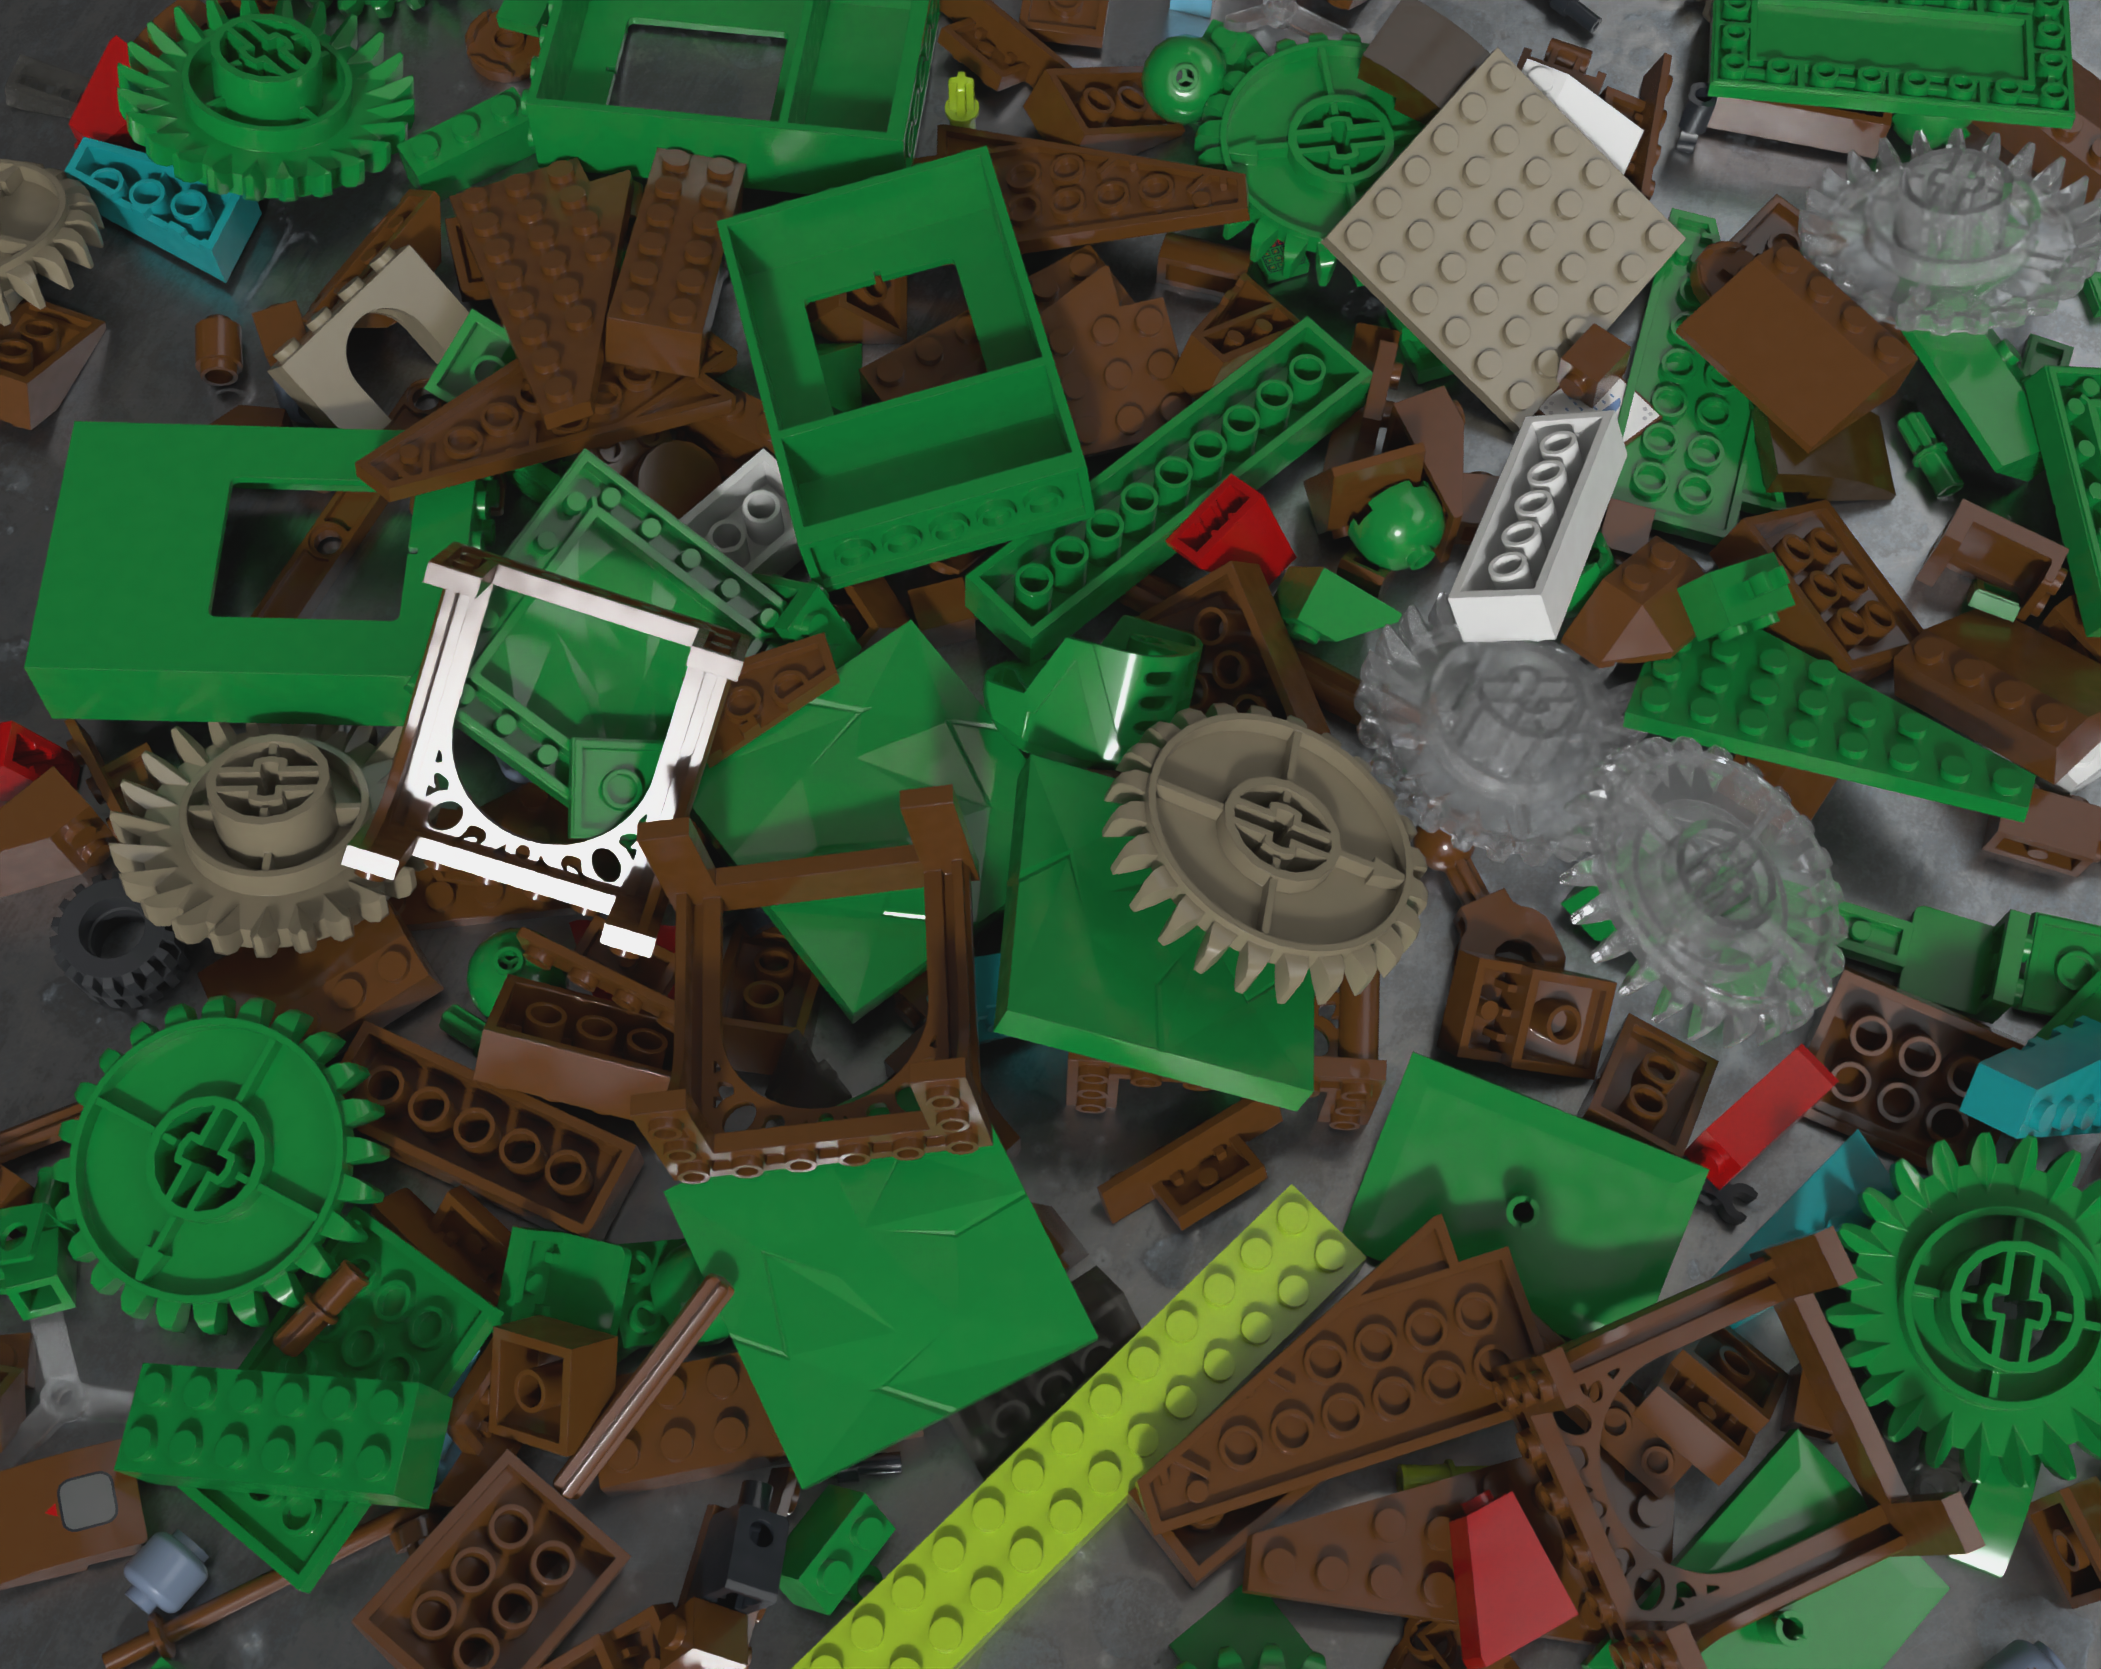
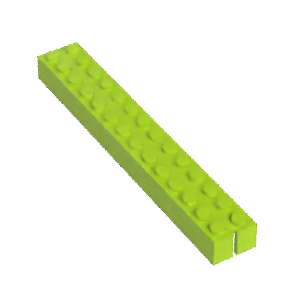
(1096, 1446)

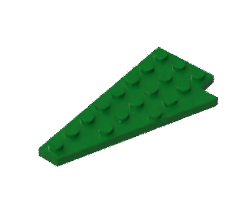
(1704, 452)
(1808, 715)

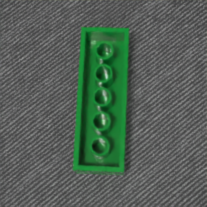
(285, 1434)

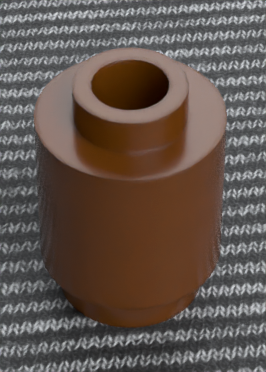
(218, 350)

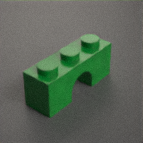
(45, 1282)

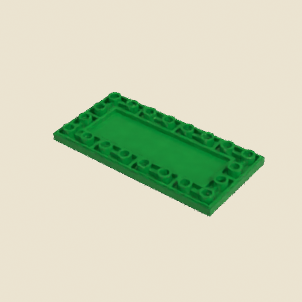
(1899, 57)

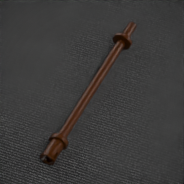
(164, 1633)

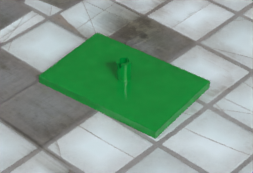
(1473, 1150)
(401, 1327)
(1839, 1627)

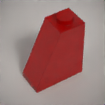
(98, 109)
(1233, 526)
(27, 757)
(1761, 1116)
(1502, 1580)

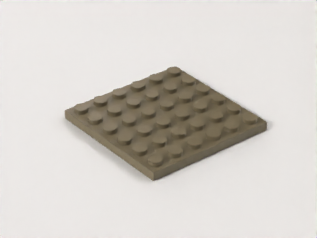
(1503, 238)

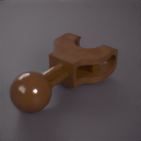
(1486, 920)

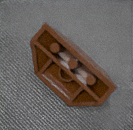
(412, 223)
(1637, 609)

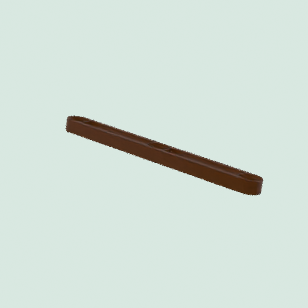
(348, 517)

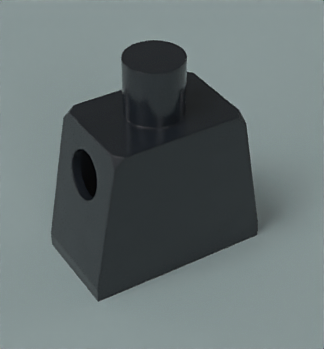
(742, 1553)

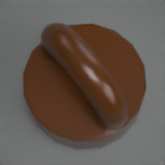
(412, 1533)

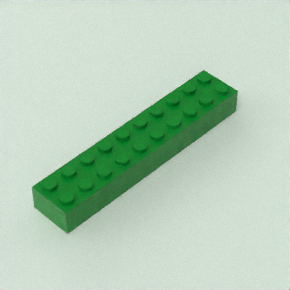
(1245, 426)

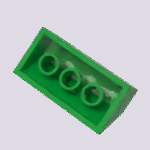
(1987, 395)

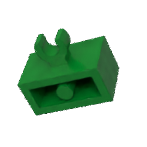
(1737, 597)
(834, 1550)

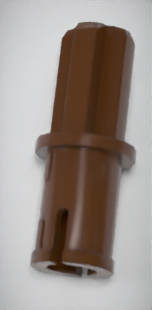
(320, 1309)

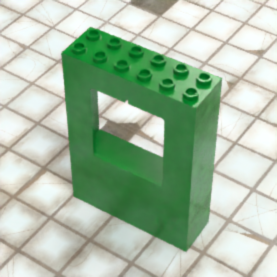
(840, 108)
(931, 466)
(137, 566)

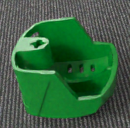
(1094, 697)

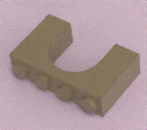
(317, 366)

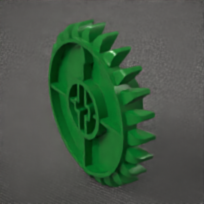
(266, 102)
(1304, 140)
(216, 1164)
(1911, 1308)

